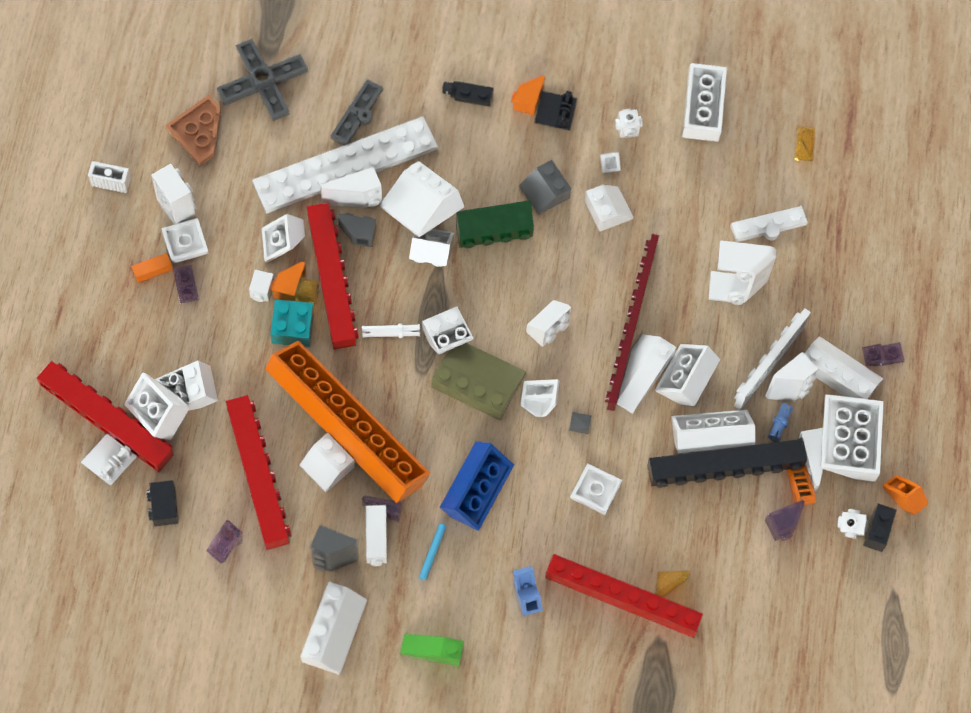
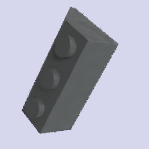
(332, 549)

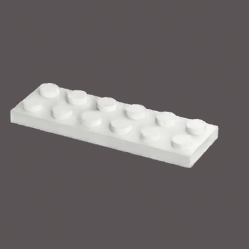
(769, 361)

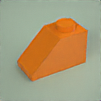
(528, 95)
(287, 281)
(906, 494)

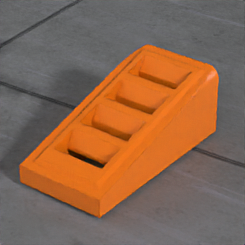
(811, 497)

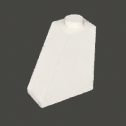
(376, 535)

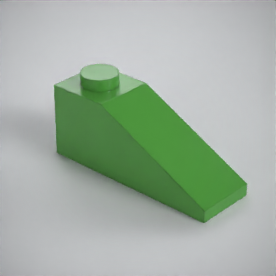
(433, 648)

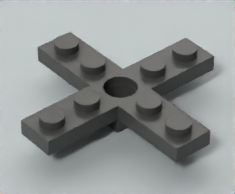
(267, 88)

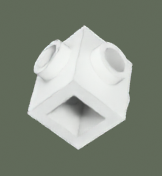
(628, 123)
(858, 528)

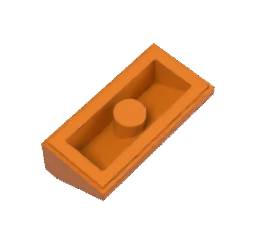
(152, 268)

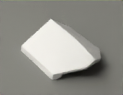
(540, 396)

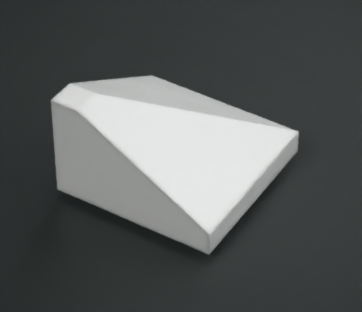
(610, 162)

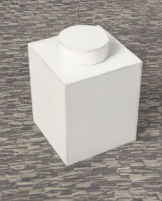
(260, 286)

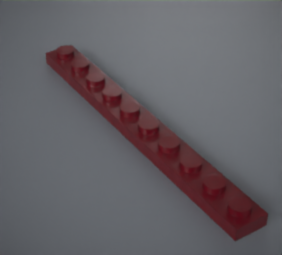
(629, 328)

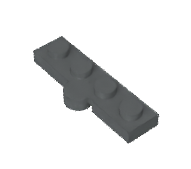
(357, 113)

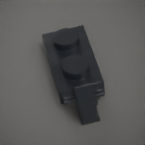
(469, 93)

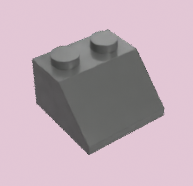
(546, 187)

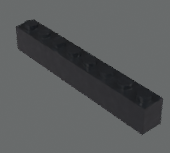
(726, 463)

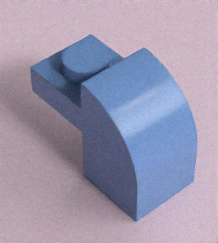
(526, 591)

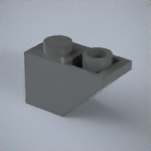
(358, 229)

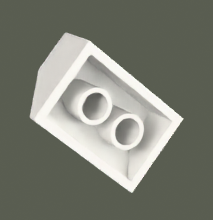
(688, 374)
(793, 380)

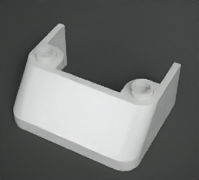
(752, 268)

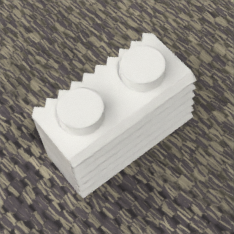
(109, 177)

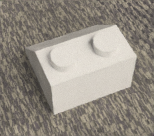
(607, 206)
(432, 247)
(327, 462)

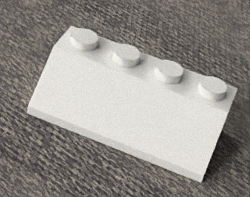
(842, 371)
(713, 431)
(333, 628)

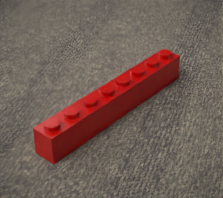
(331, 276)
(105, 416)
(257, 472)
(623, 595)

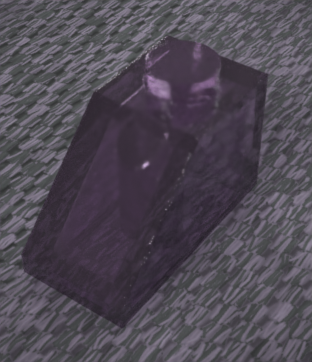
(784, 521)

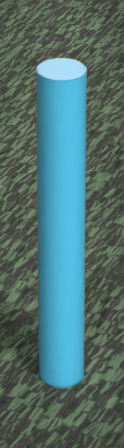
(432, 551)

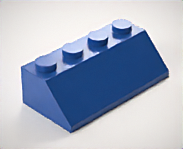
(477, 485)

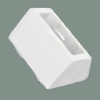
(549, 322)
(446, 330)

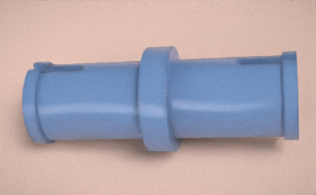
(780, 422)

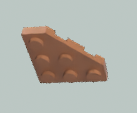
(197, 129)

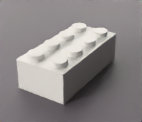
(704, 102)

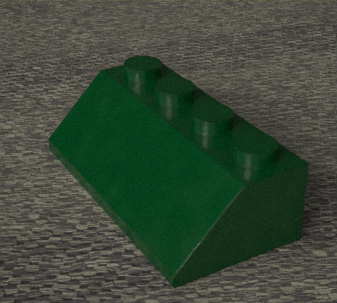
(494, 224)

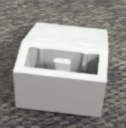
(192, 384)

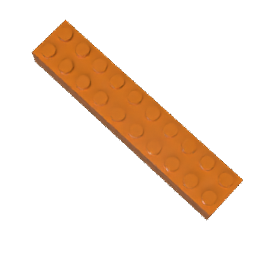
(347, 421)

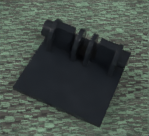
(556, 110)

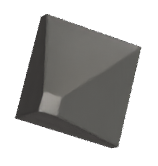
(580, 423)

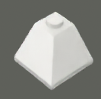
(282, 236)

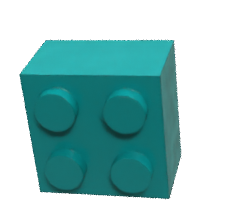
(292, 322)

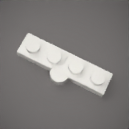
(769, 224)

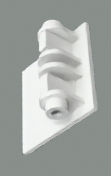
(109, 459)

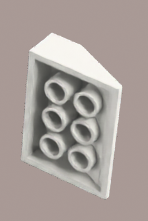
(421, 199)
(852, 437)

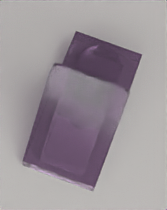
(225, 541)

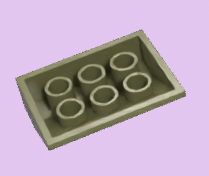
(478, 379)

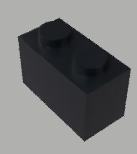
(163, 503)
(880, 527)

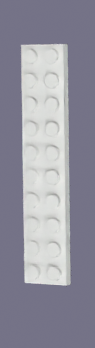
(377, 151)

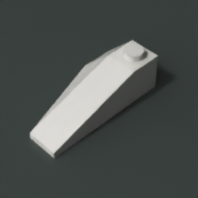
(644, 367)

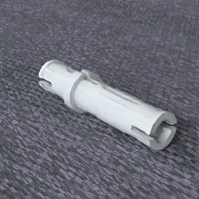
(391, 330)

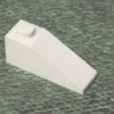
(813, 448)

